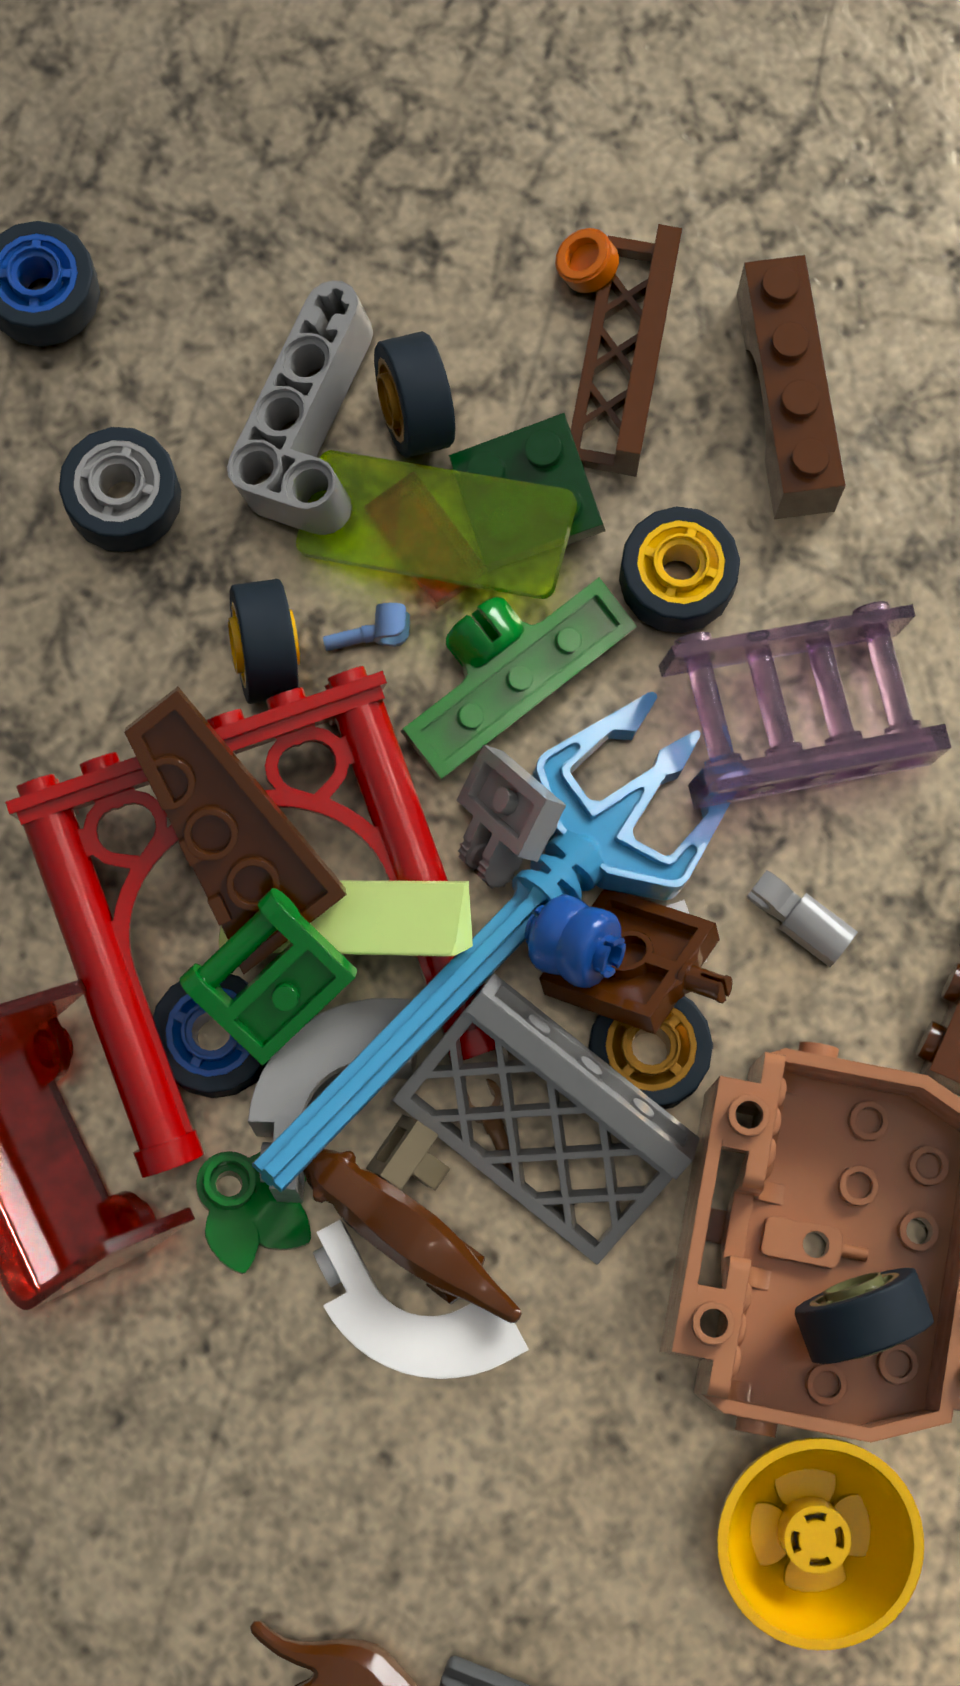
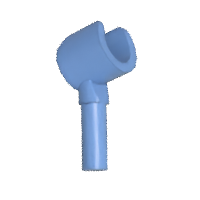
(390, 629)

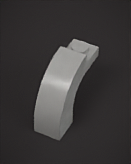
(311, 1063)

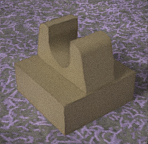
(407, 1155)

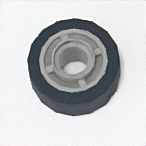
(115, 457)

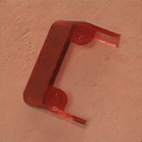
(53, 1205)

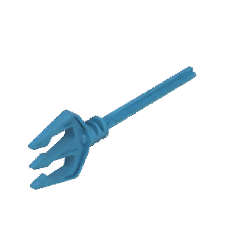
(587, 850)

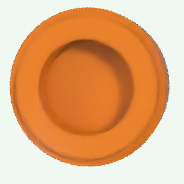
(587, 260)

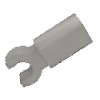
(803, 918)

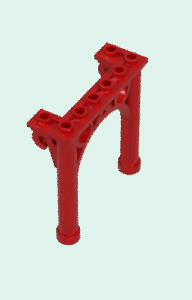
(101, 943)

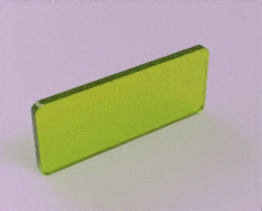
(447, 525)

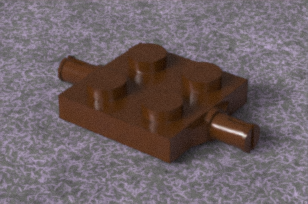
(658, 965)

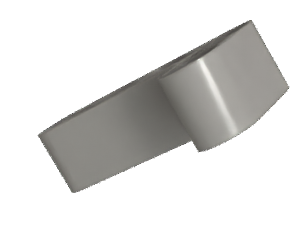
(327, 335)

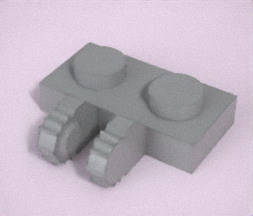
(509, 819)

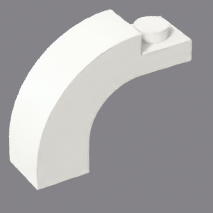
(413, 1344)

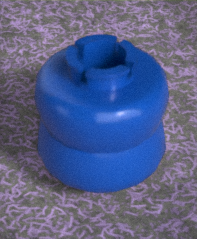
(575, 941)

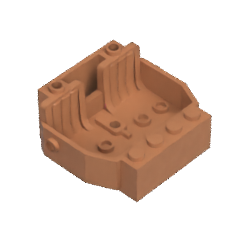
(837, 1156)

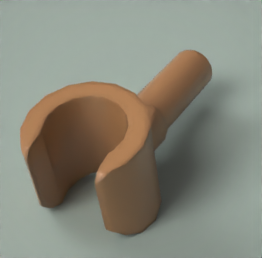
(495, 1127)

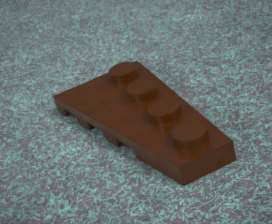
(227, 822)

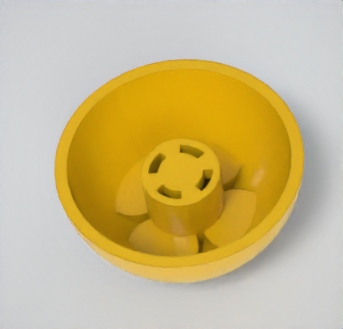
(850, 1566)

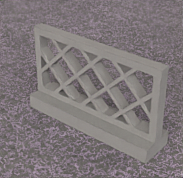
(582, 1079)

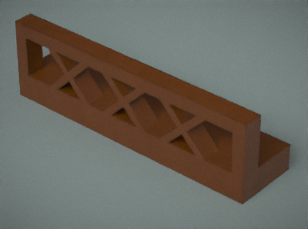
(645, 343)

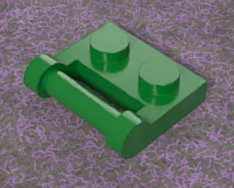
(284, 992)

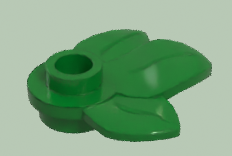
(249, 1218)

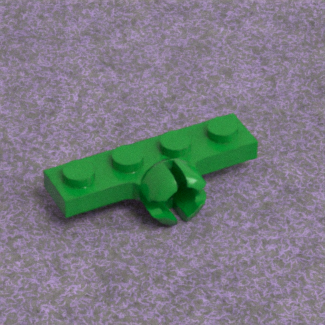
(512, 670)

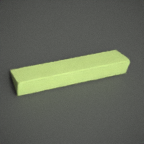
(397, 919)

